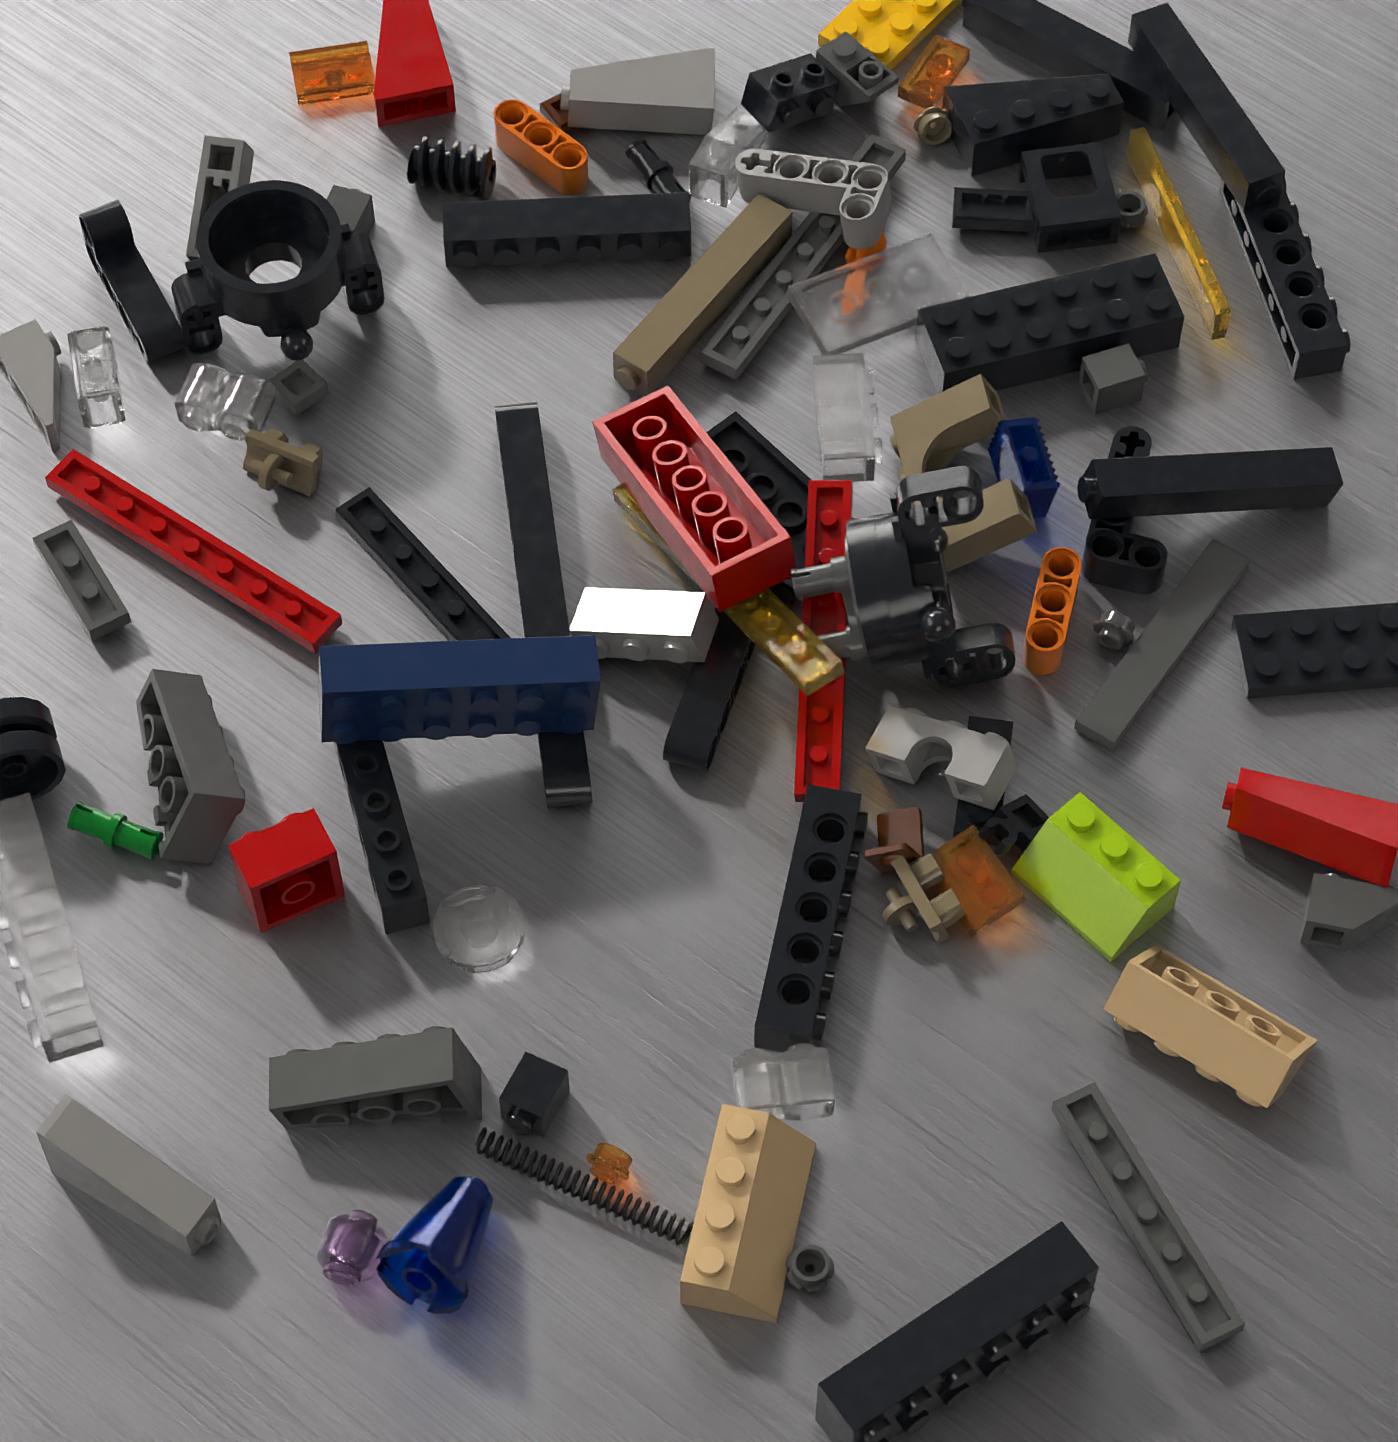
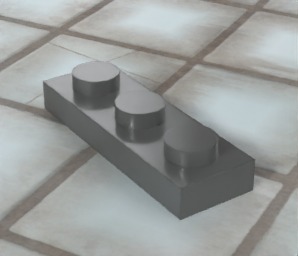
(81, 580)

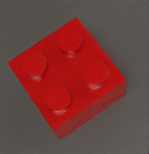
(286, 869)

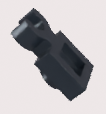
(1015, 824)

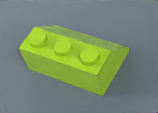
(1097, 877)

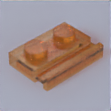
(332, 72)
(977, 880)

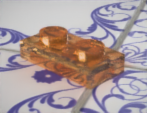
(933, 70)

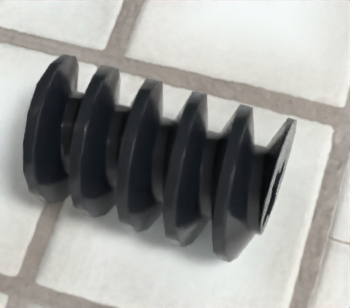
(452, 167)

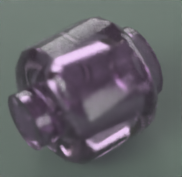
(351, 1248)

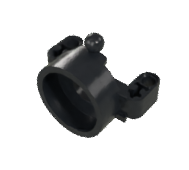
(265, 225)

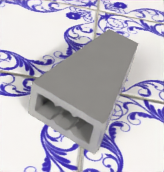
(645, 94)
(126, 1177)

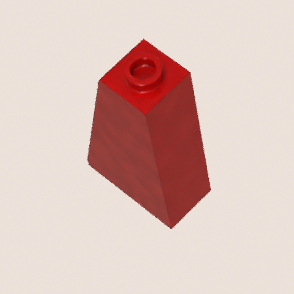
(410, 65)
(1316, 823)

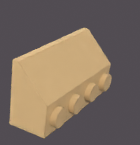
(1209, 1026)
(747, 1215)

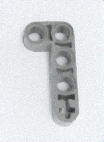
(820, 185)

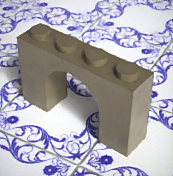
(932, 435)

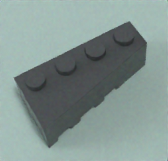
(188, 766)
(376, 1081)

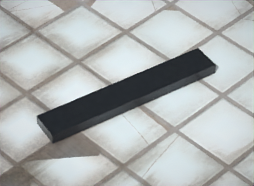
(416, 569)

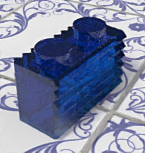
(1021, 454)

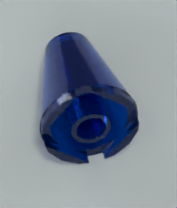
(439, 1247)

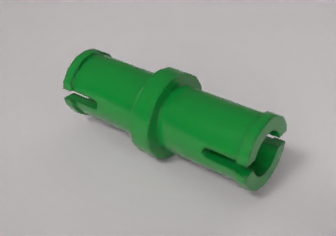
(114, 830)

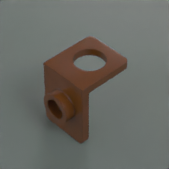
(898, 835)

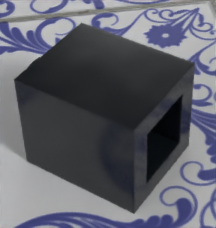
(534, 1095)

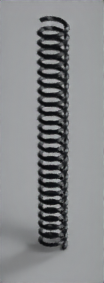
(623, 1212)

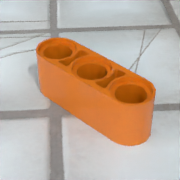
(541, 147)
(1049, 627)

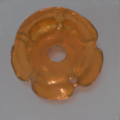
(609, 1163)

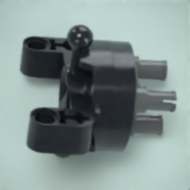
(900, 586)

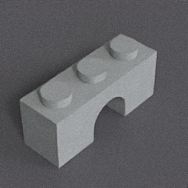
(911, 741)

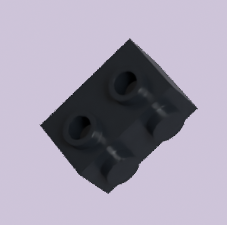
(789, 92)

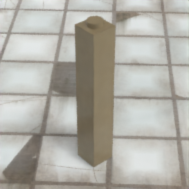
(702, 295)

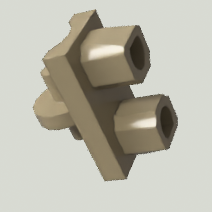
(282, 463)
(917, 878)

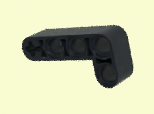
(129, 281)
(1124, 550)

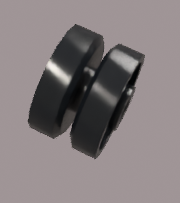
(28, 749)

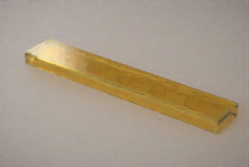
(1178, 234)

